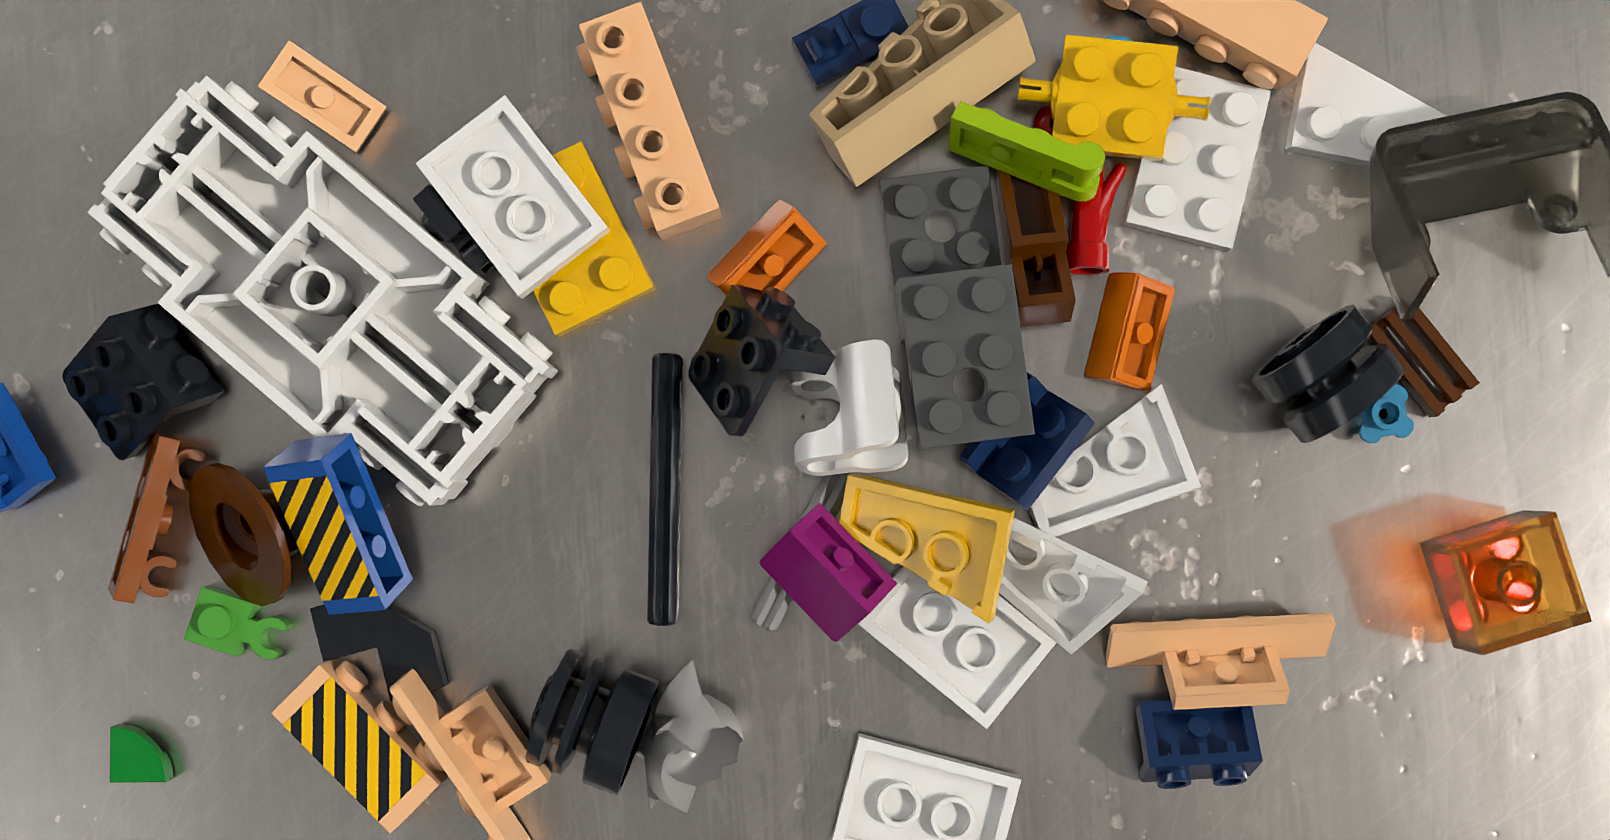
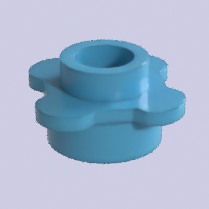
(1396, 423)

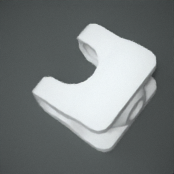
(871, 419)

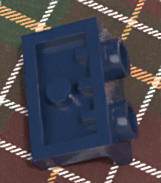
(1027, 464)
(1197, 744)

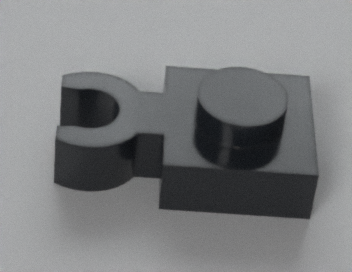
(446, 227)

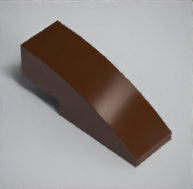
(1036, 248)

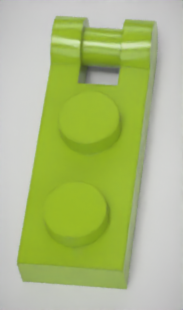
(1026, 152)

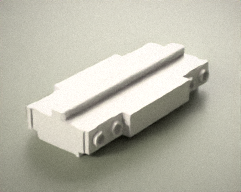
(321, 290)

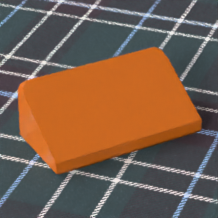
(769, 252)
(1129, 331)

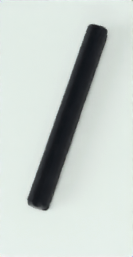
(664, 489)

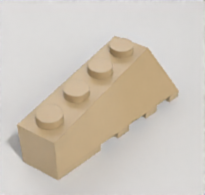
(918, 80)

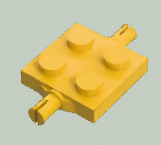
(1115, 96)

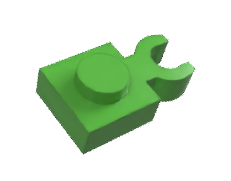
(230, 623)

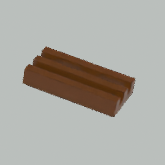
(1439, 348)

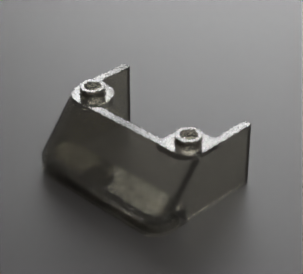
(1527, 151)

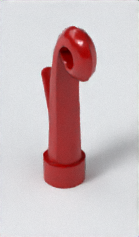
(1087, 246)

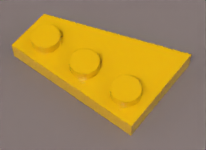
(936, 535)

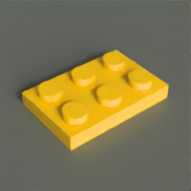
(606, 272)

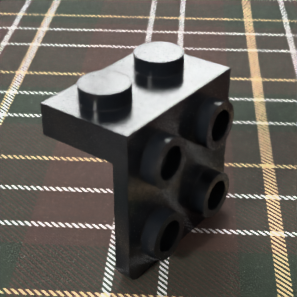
(746, 349)
(137, 377)

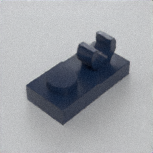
(847, 39)

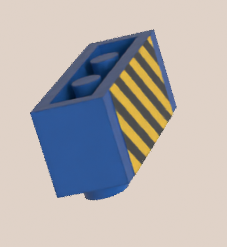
(338, 524)

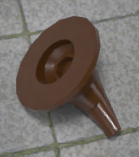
(242, 533)

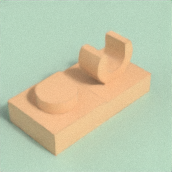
(322, 96)

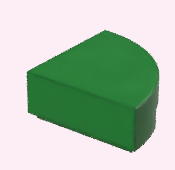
(136, 757)

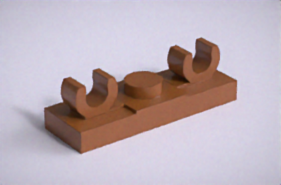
(149, 518)

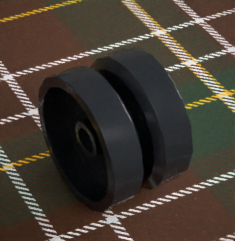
(1328, 374)

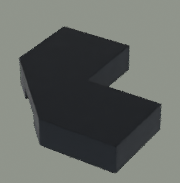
(399, 642)

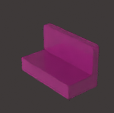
(827, 573)

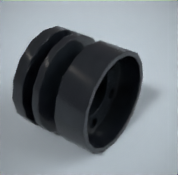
(591, 721)

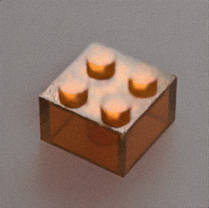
(1505, 581)

